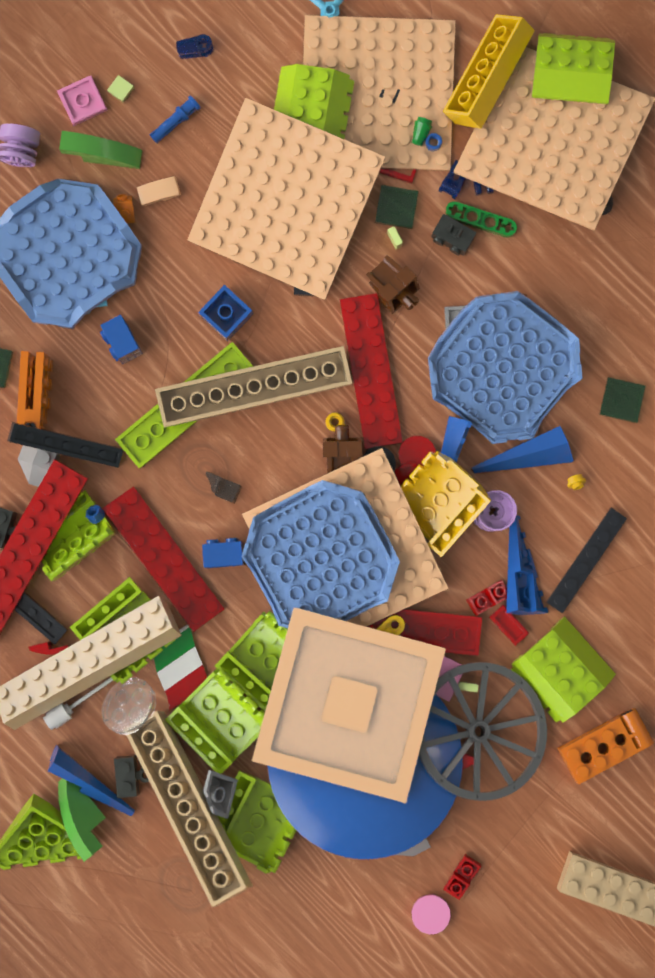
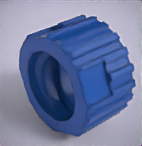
(433, 136)
(95, 514)

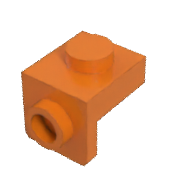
(124, 206)

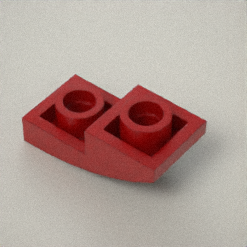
(487, 597)
(462, 876)

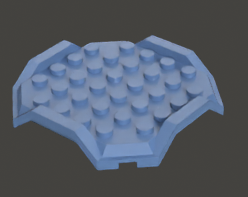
(65, 251)
(504, 365)
(321, 554)

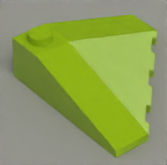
(35, 836)

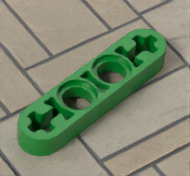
(481, 217)

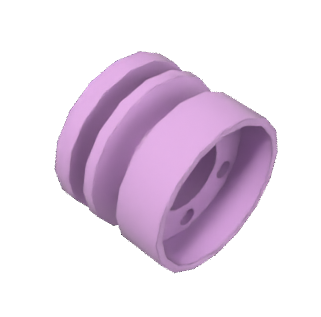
(18, 145)
(504, 512)

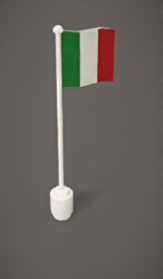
(176, 666)

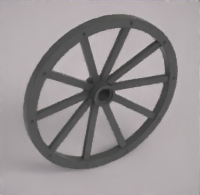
(537, 754)

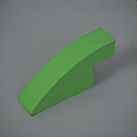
(100, 150)
(79, 818)

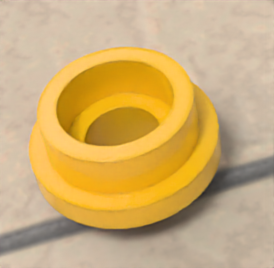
(330, 417)
(576, 482)

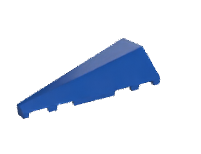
(455, 437)
(542, 450)
(522, 589)
(70, 770)

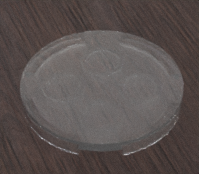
(128, 706)

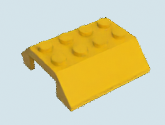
(443, 500)

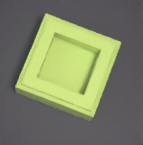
(120, 88)
(395, 237)
(468, 686)

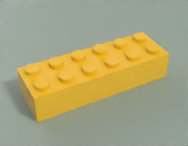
(488, 71)

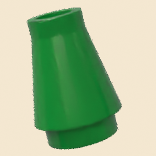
(421, 130)

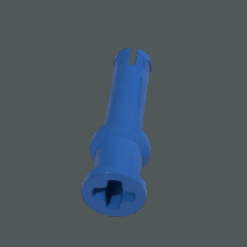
(182, 114)

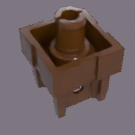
(394, 285)
(341, 449)

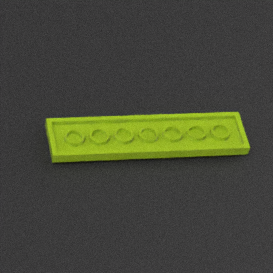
(149, 437)

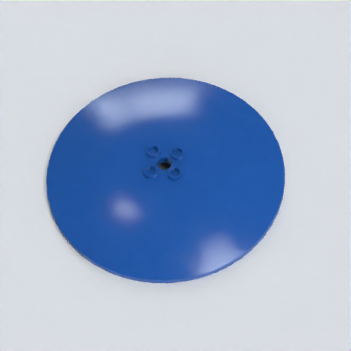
(366, 824)

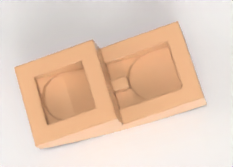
(158, 190)

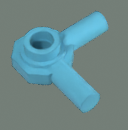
(329, 8)

